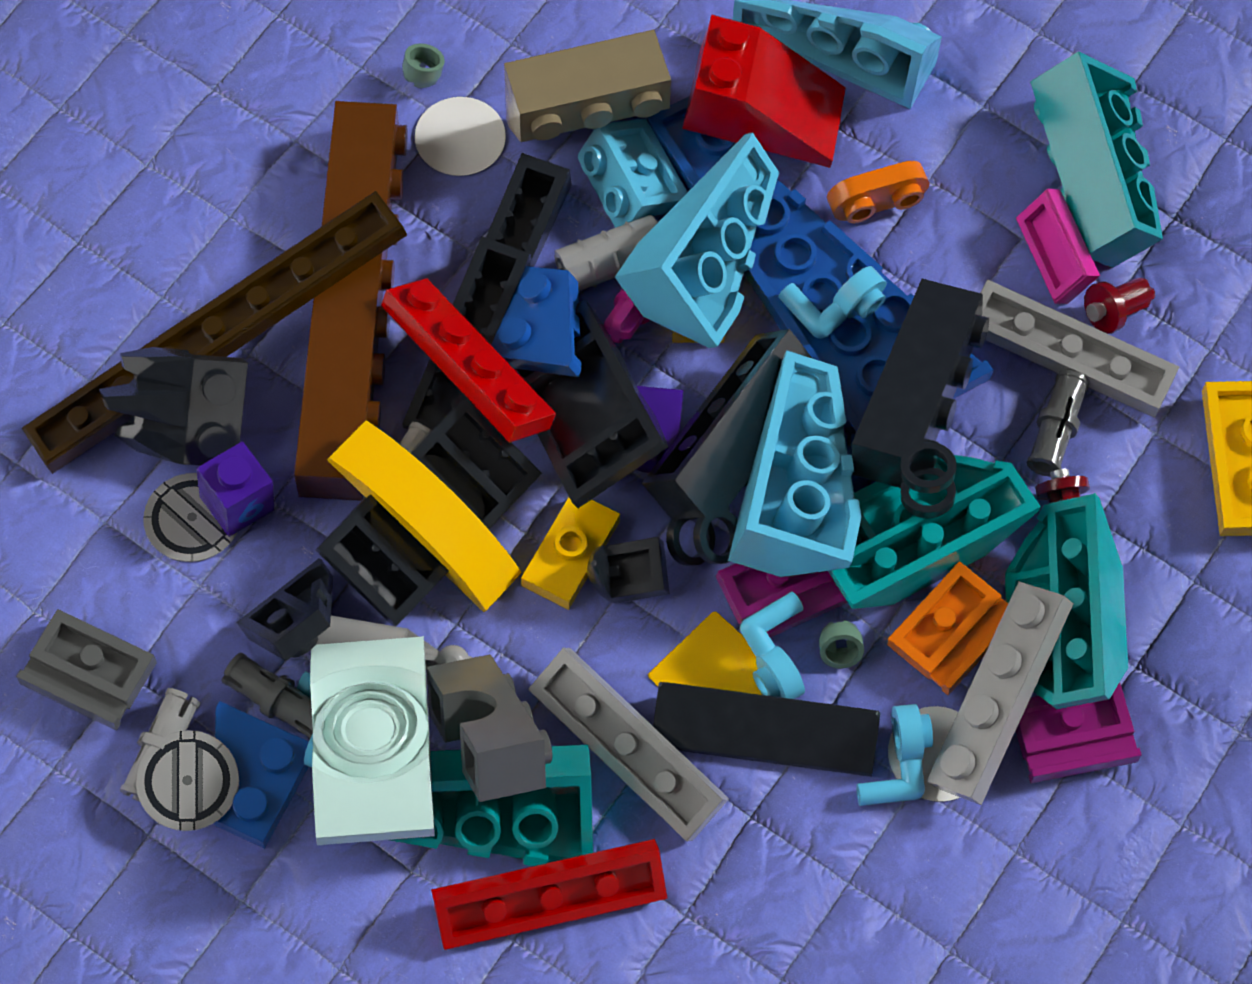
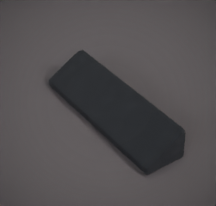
(767, 728)

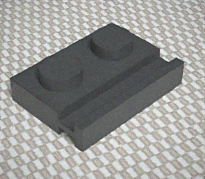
(87, 669)

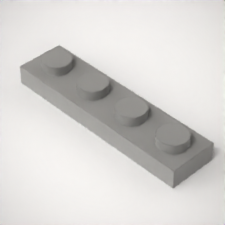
(1066, 343)
(1000, 692)
(628, 744)

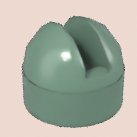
(415, 61)
(841, 657)

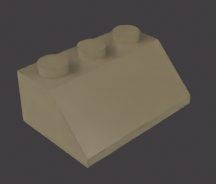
(586, 86)

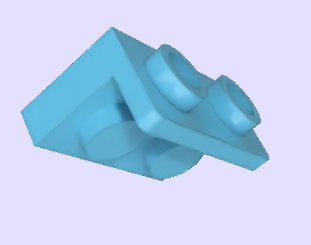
(630, 171)

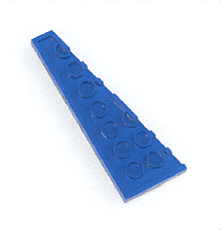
(815, 257)

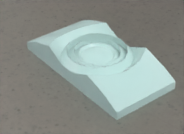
(370, 741)

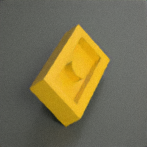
(563, 557)

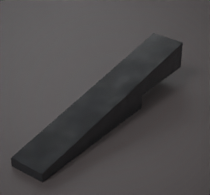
(495, 271)

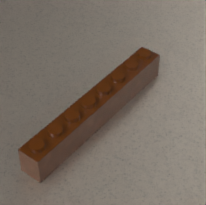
(349, 315)

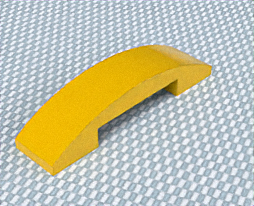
(428, 511)

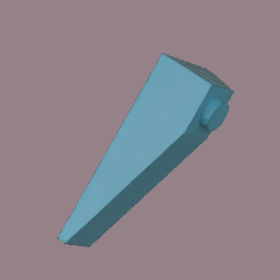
(859, 46)
(696, 255)
(800, 488)

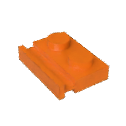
(950, 628)

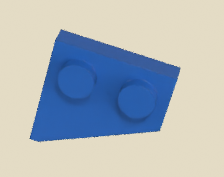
(541, 323)
(268, 769)

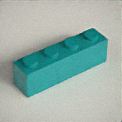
(1098, 156)
(528, 825)

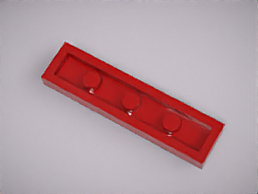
(468, 360)
(549, 894)

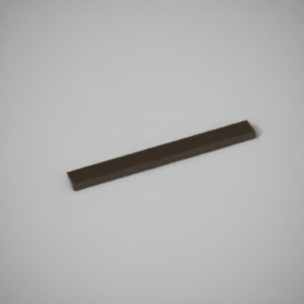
(227, 321)

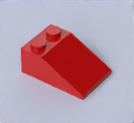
(763, 87)

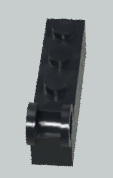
(917, 393)
(718, 448)

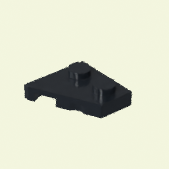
(293, 615)

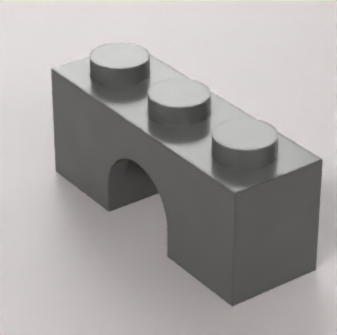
(497, 731)

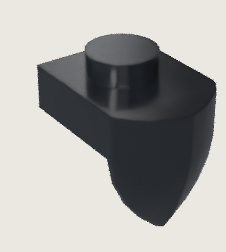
(629, 570)

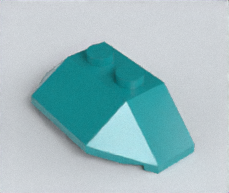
(907, 553)
(1077, 558)

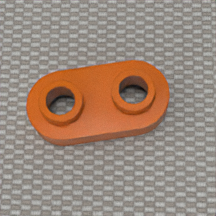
(878, 190)

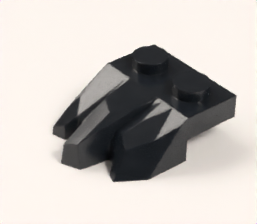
(180, 404)

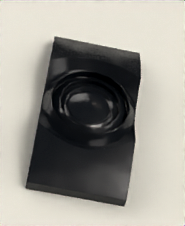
(600, 417)
(383, 556)

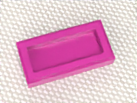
(1057, 246)

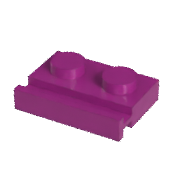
(752, 590)
(1076, 737)

